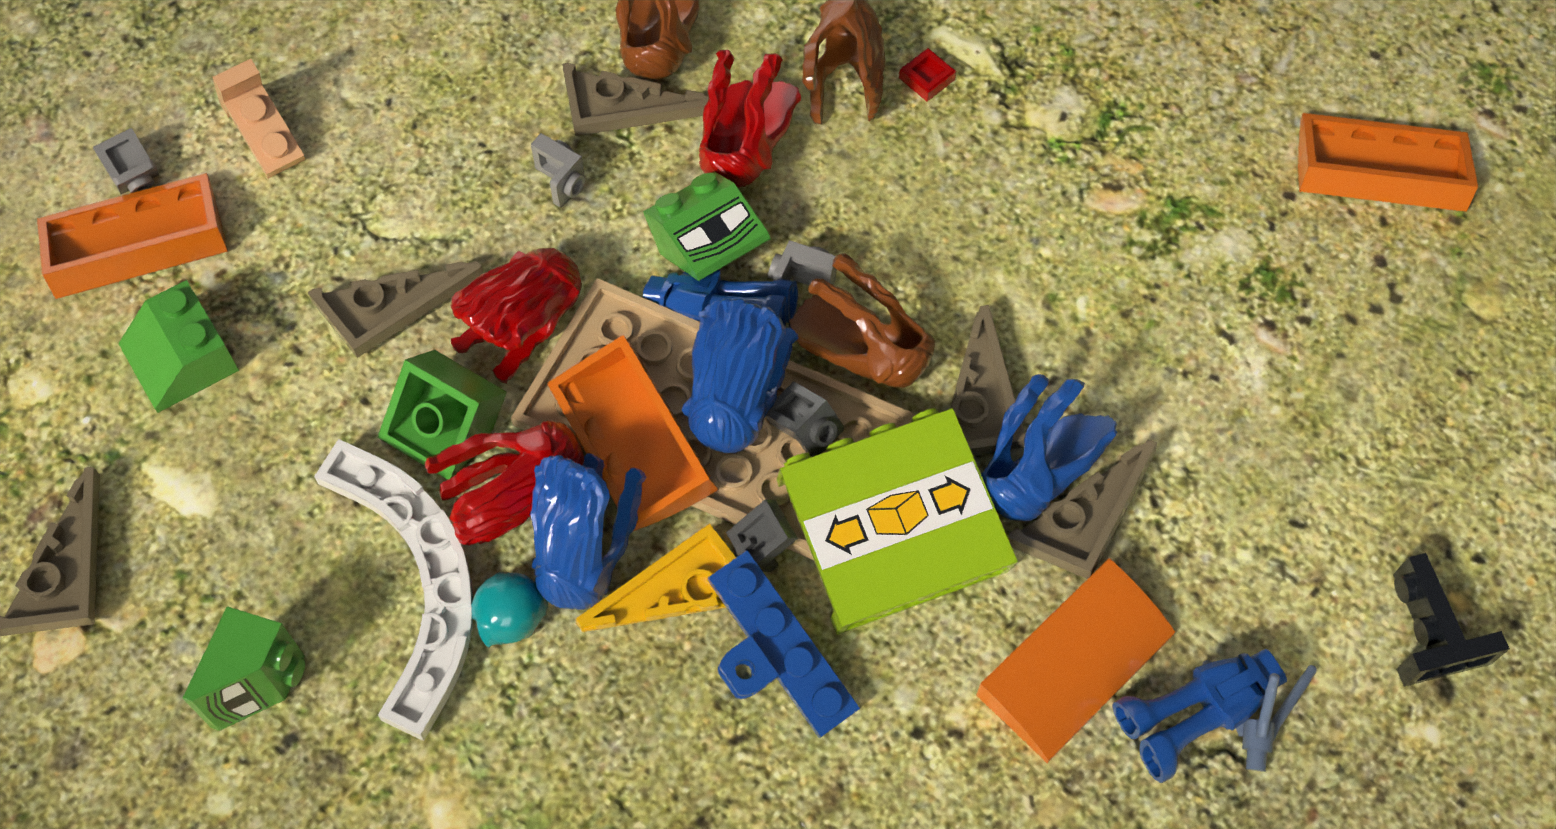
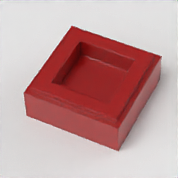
(927, 74)

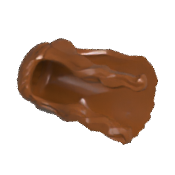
(655, 35)
(851, 38)
(853, 336)

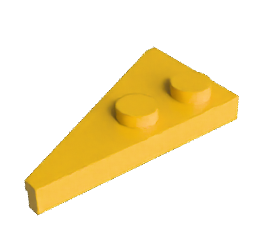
(667, 587)

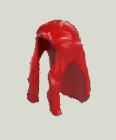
(745, 119)
(517, 305)
(508, 497)

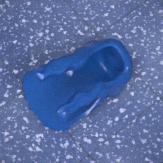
(736, 372)
(1053, 450)
(569, 529)

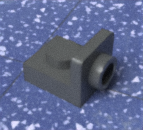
(805, 418)
(763, 534)

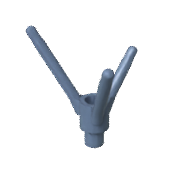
(1261, 732)

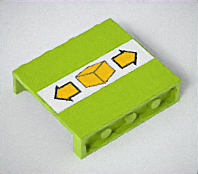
(897, 518)

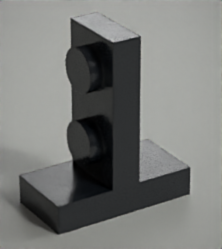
(1438, 628)

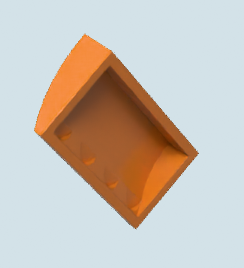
(1386, 162)
(130, 236)
(629, 426)
(1076, 660)

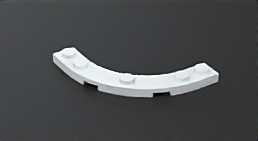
(443, 574)

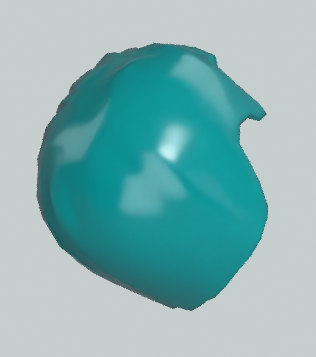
(507, 608)

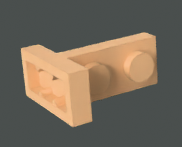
(257, 118)

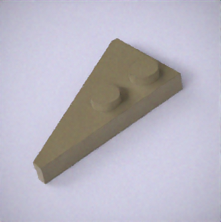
(620, 103)
(386, 305)
(984, 389)
(1080, 527)
(61, 580)

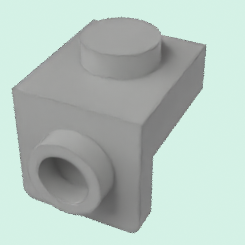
(127, 162)
(562, 165)
(803, 264)

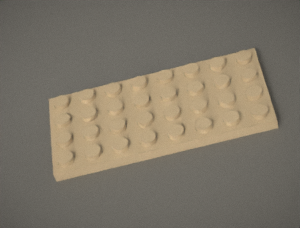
(665, 347)

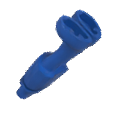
(689, 296)
(1229, 695)

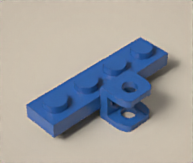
(776, 648)

